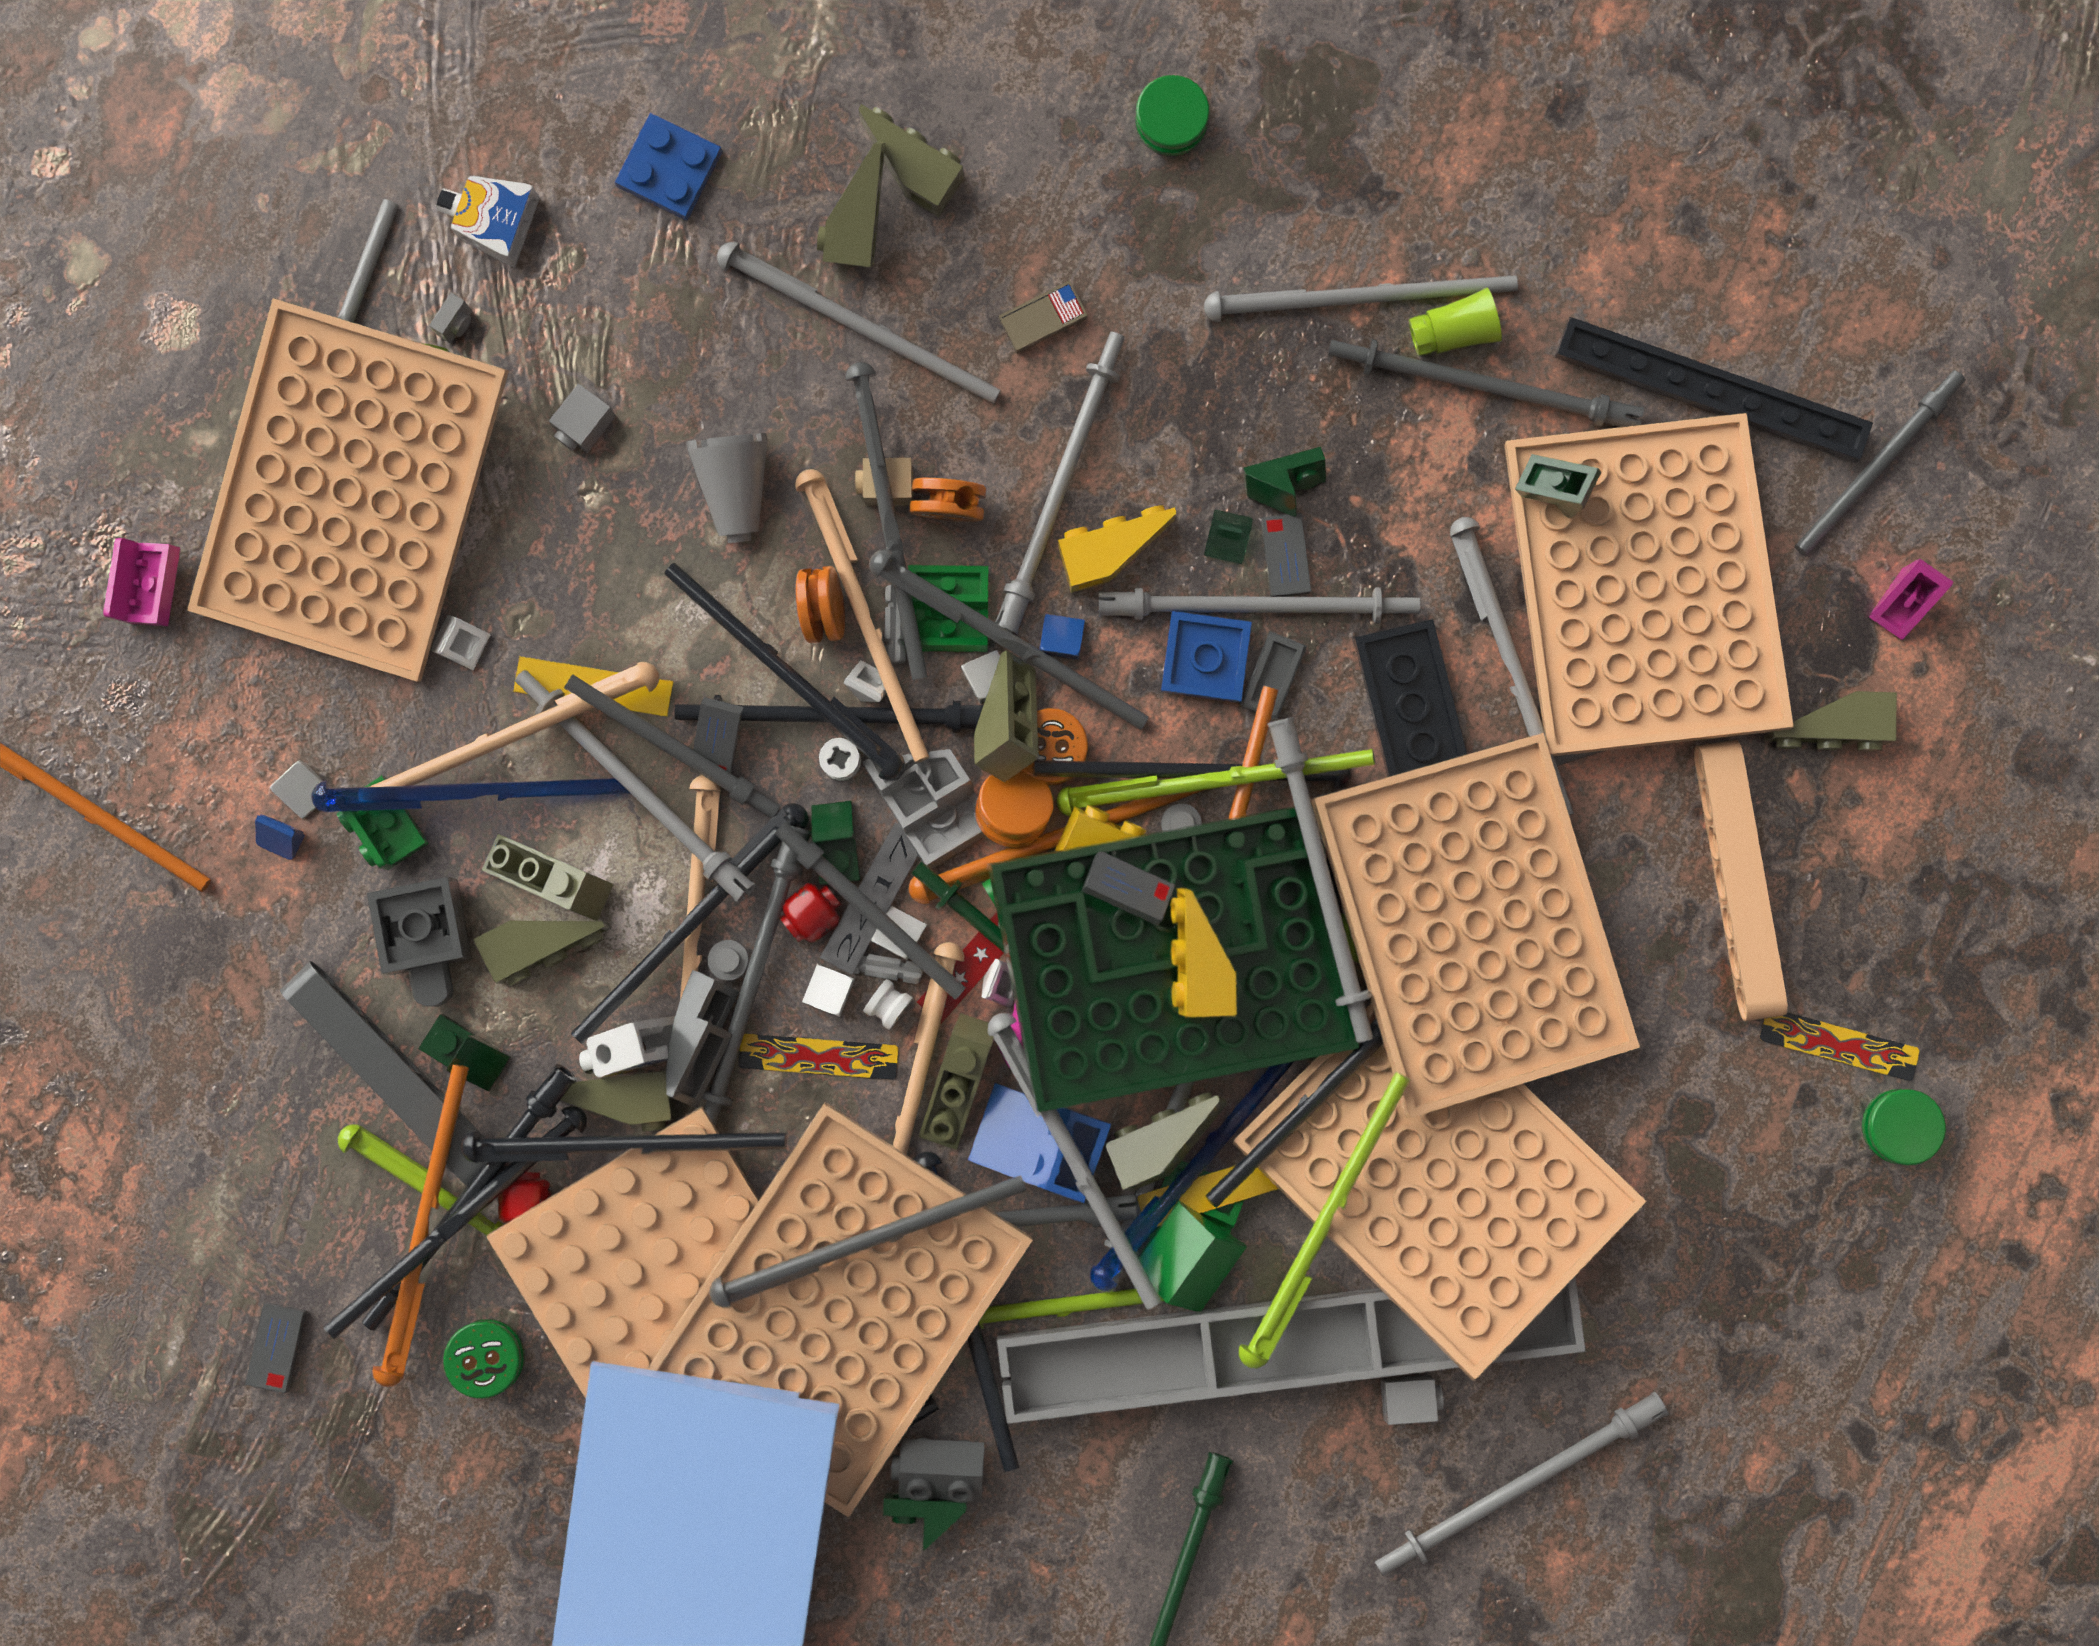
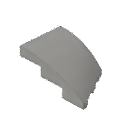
(932, 805)

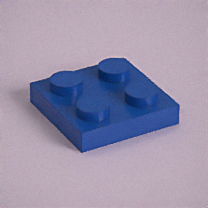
(668, 166)
(1206, 657)

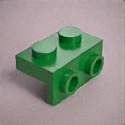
(385, 834)

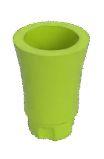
(1457, 325)

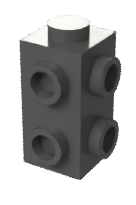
(939, 1470)

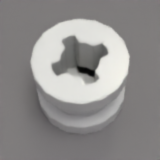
(842, 765)
(887, 1004)

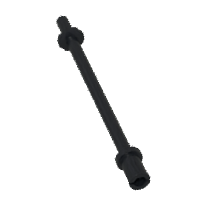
(953, 716)
(539, 1106)

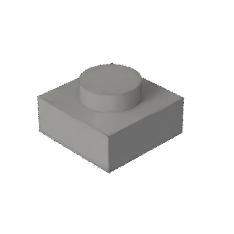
(451, 318)

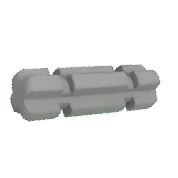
(893, 628)
(889, 968)

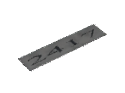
(881, 887)

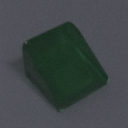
(1228, 536)

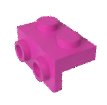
(141, 582)

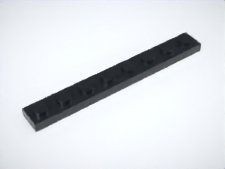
(1713, 389)

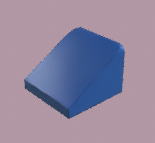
(1062, 636)
(277, 836)

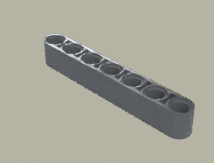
(377, 1061)

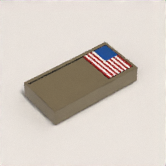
(1043, 317)

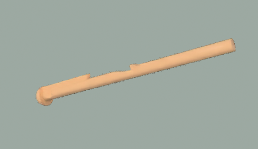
(843, 555)
(568, 706)
(706, 828)
(925, 1037)

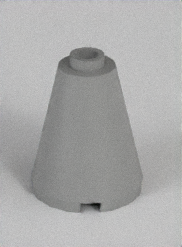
(732, 481)

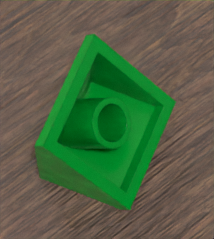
(1189, 1258)

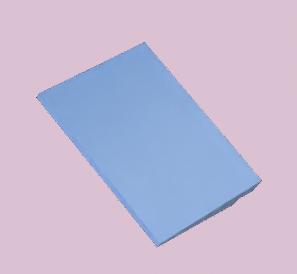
(693, 1512)

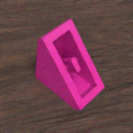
(1910, 598)

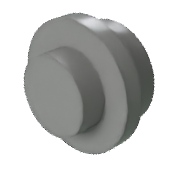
(1180, 816)
(728, 960)

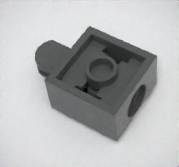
(421, 932)

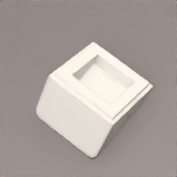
(460, 642)
(980, 674)
(296, 788)
(909, 924)
(828, 990)

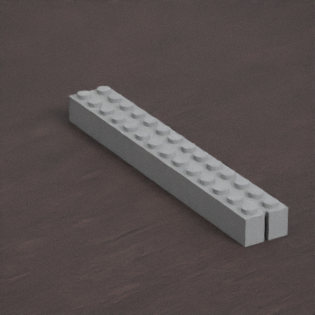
(1198, 1355)

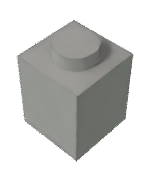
(581, 419)
(1410, 1399)

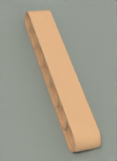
(1740, 880)

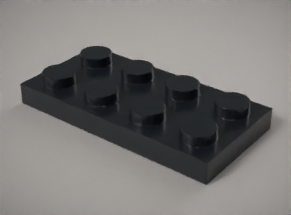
(1409, 697)

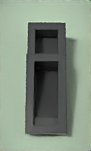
(698, 1037)

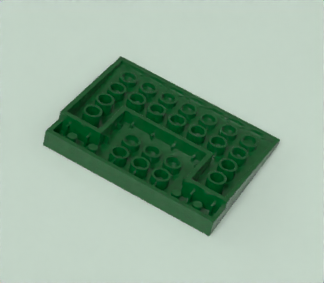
(1100, 980)

